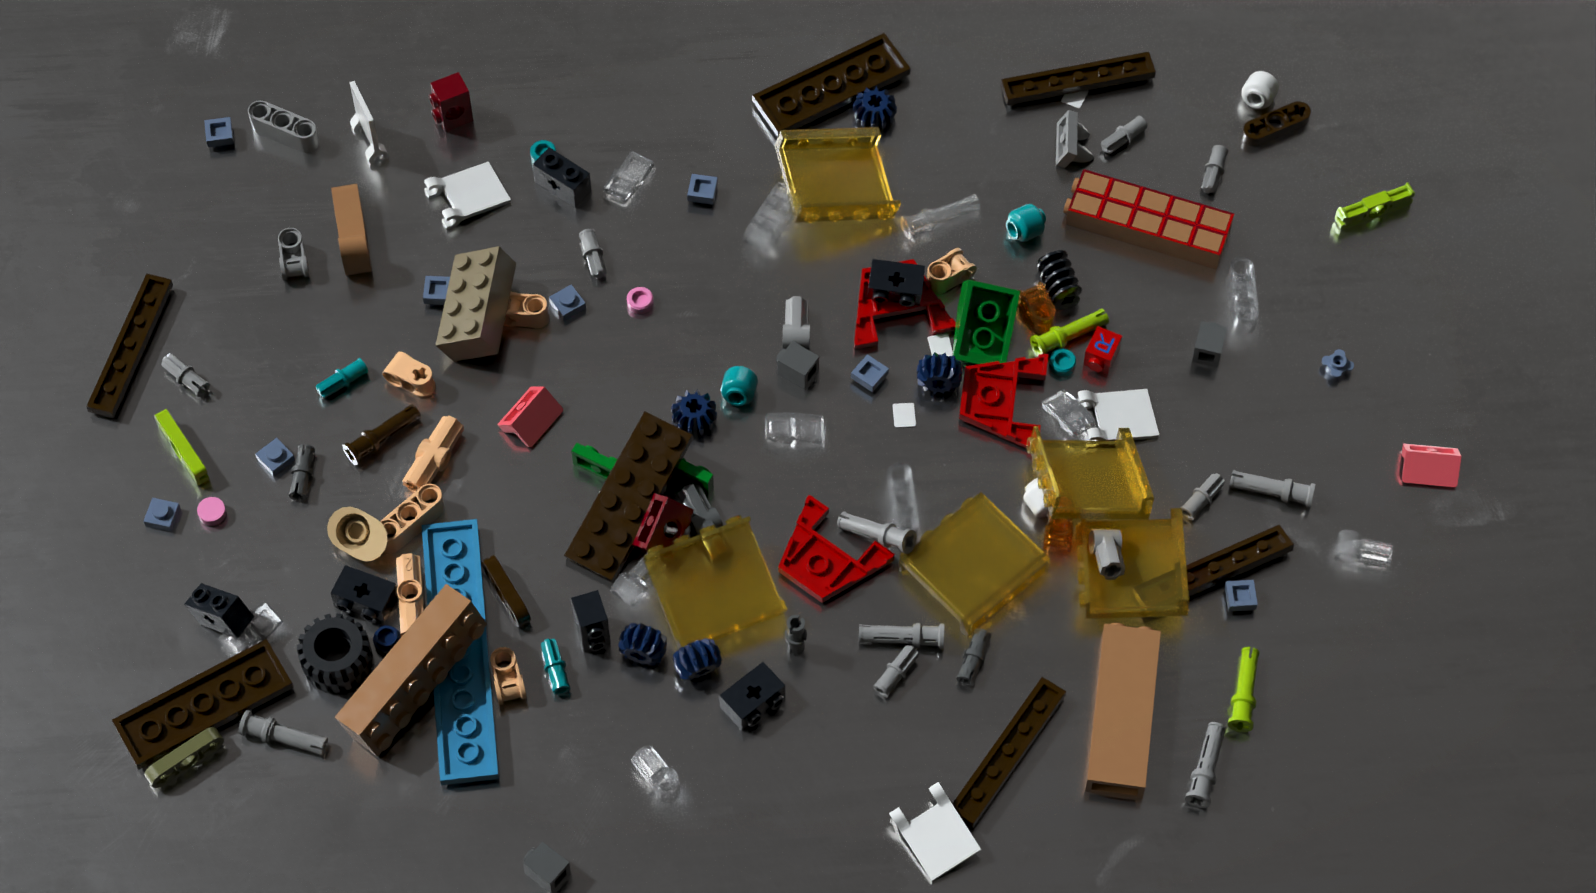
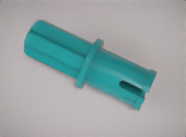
(342, 378)
(555, 666)

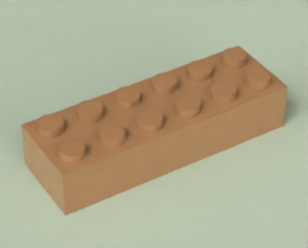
(411, 670)

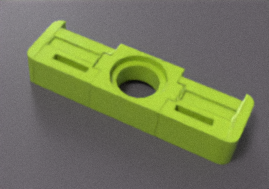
(1374, 206)
(181, 447)

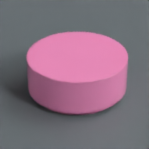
(640, 300)
(211, 511)

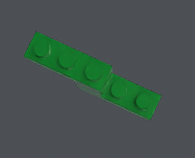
(600, 465)

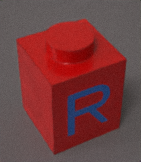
(1102, 350)

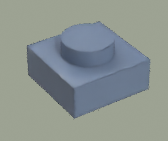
(219, 132)
(702, 189)
(435, 289)
(567, 302)
(869, 373)
(275, 457)
(161, 514)
(1241, 595)

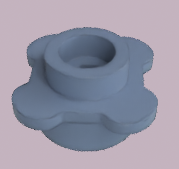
(1337, 370)

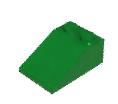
(984, 322)

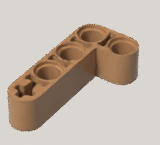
(351, 229)

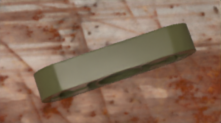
(184, 757)

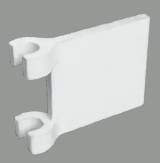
(363, 118)
(468, 192)
(1120, 410)
(937, 835)

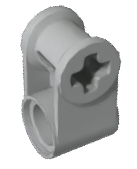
(292, 258)

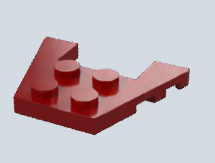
(869, 310)
(990, 396)
(819, 564)

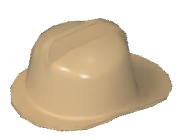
(357, 533)

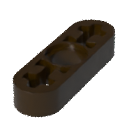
(1282, 114)
(506, 590)

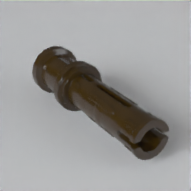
(372, 439)

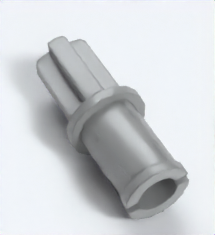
(1124, 134)
(1214, 169)
(592, 253)
(184, 374)
(1202, 496)
(896, 671)

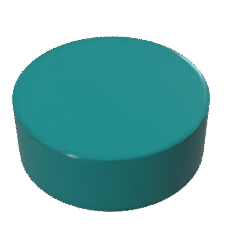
(539, 148)
(1062, 362)

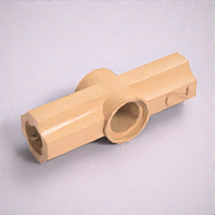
(433, 453)
(409, 582)

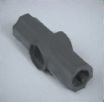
(703, 513)

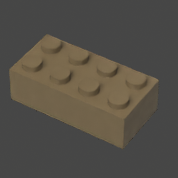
(476, 304)

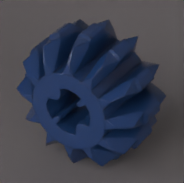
(874, 108)
(939, 373)
(685, 415)
(642, 644)
(697, 659)

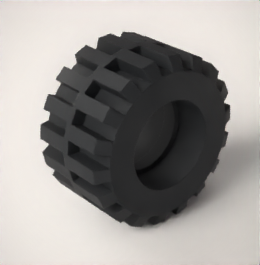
(327, 634)

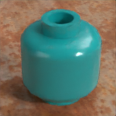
(1026, 222)
(739, 385)

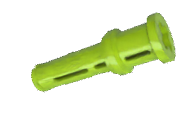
(1059, 336)
(1244, 701)

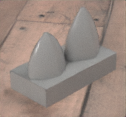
(1067, 135)

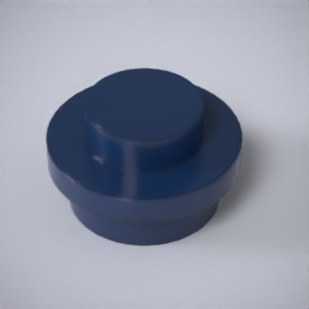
(386, 638)

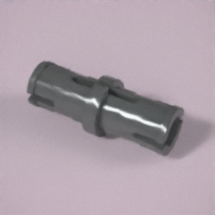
(302, 472)
(795, 635)
(974, 657)

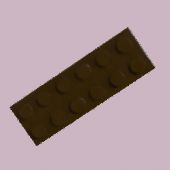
(831, 84)
(620, 506)
(202, 703)

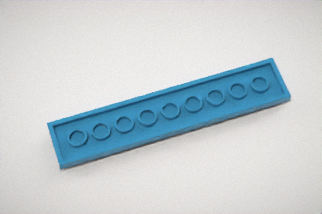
(465, 697)

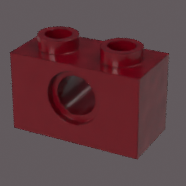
(450, 102)
(660, 512)

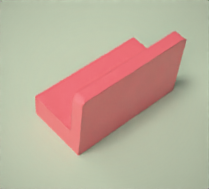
(531, 415)
(1431, 465)

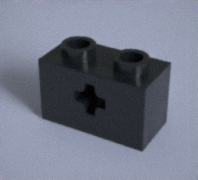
(562, 177)
(909, 280)
(364, 595)
(219, 610)
(591, 621)
(758, 683)

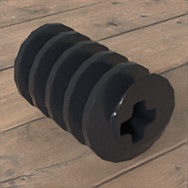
(1059, 279)

